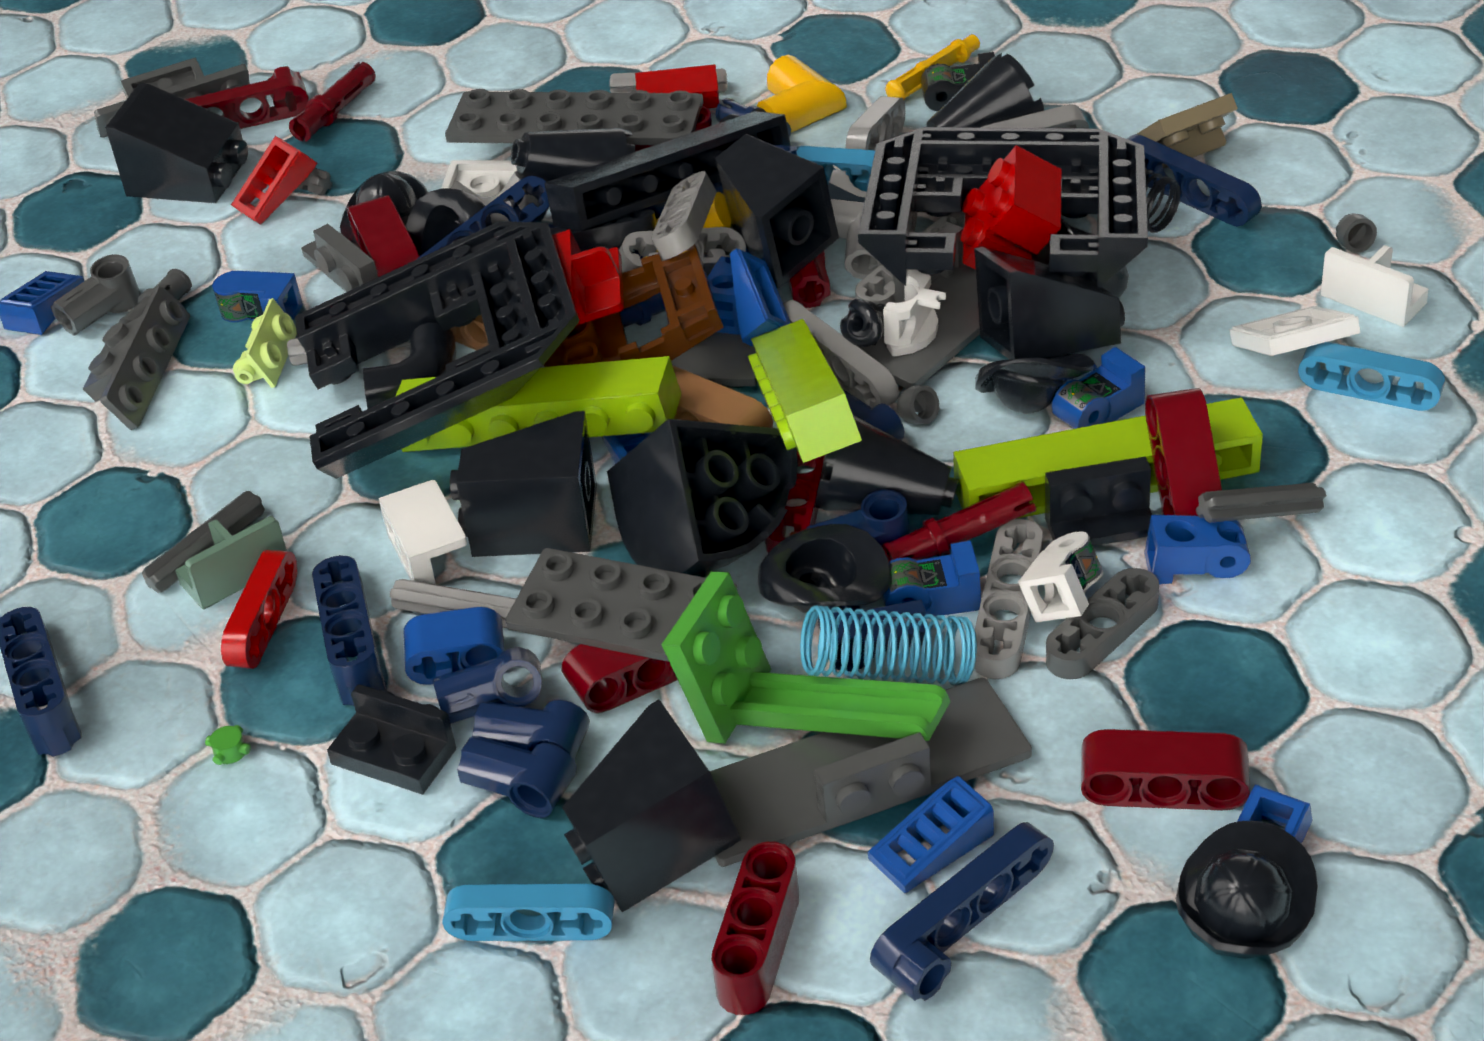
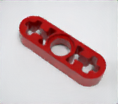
(259, 609)

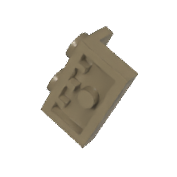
(1194, 129)

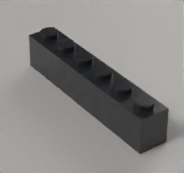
(651, 173)

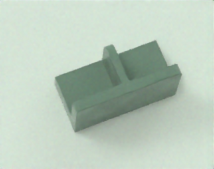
(229, 562)

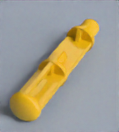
(910, 82)

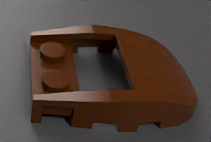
(687, 304)

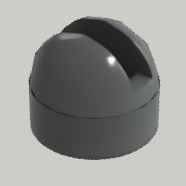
(1356, 232)
(921, 400)

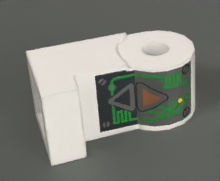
(1066, 571)

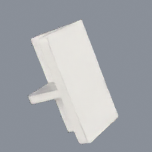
(1372, 285)
(421, 528)

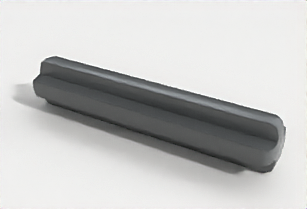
(1260, 502)
(233, 517)

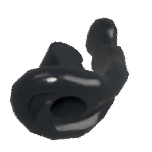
(863, 323)

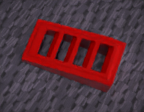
(282, 170)

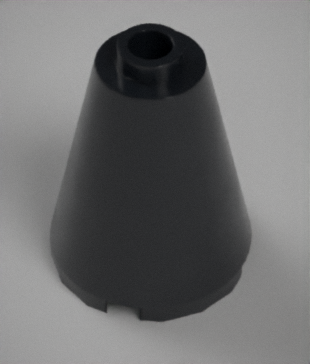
(990, 96)
(567, 151)
(882, 464)

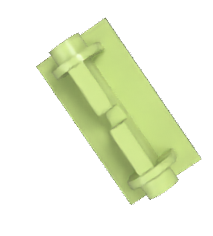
(266, 346)

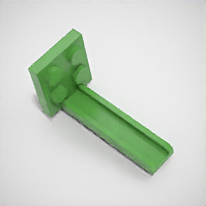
(732, 685)

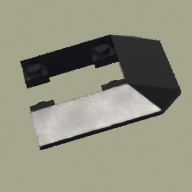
(940, 165)
(500, 272)

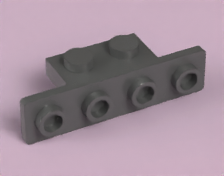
(180, 79)
(339, 258)
(136, 358)

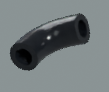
(428, 358)

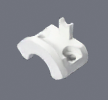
(912, 323)

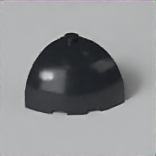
(701, 494)

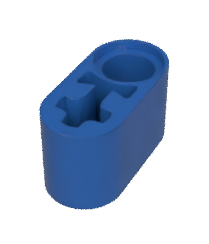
(451, 642)

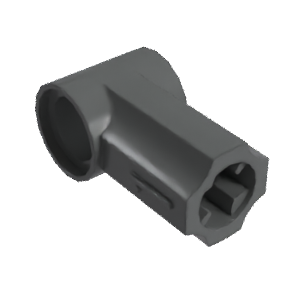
(107, 290)

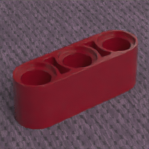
(382, 234)
(1181, 449)
(612, 678)
(1165, 769)
(755, 928)

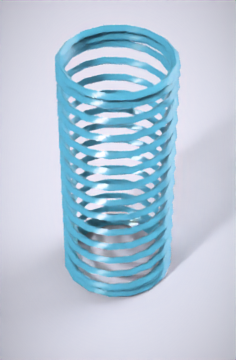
(829, 645)

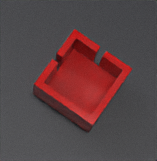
(1013, 207)

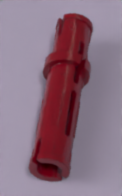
(324, 108)
(937, 536)

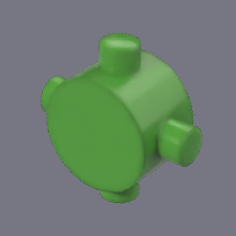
(227, 744)

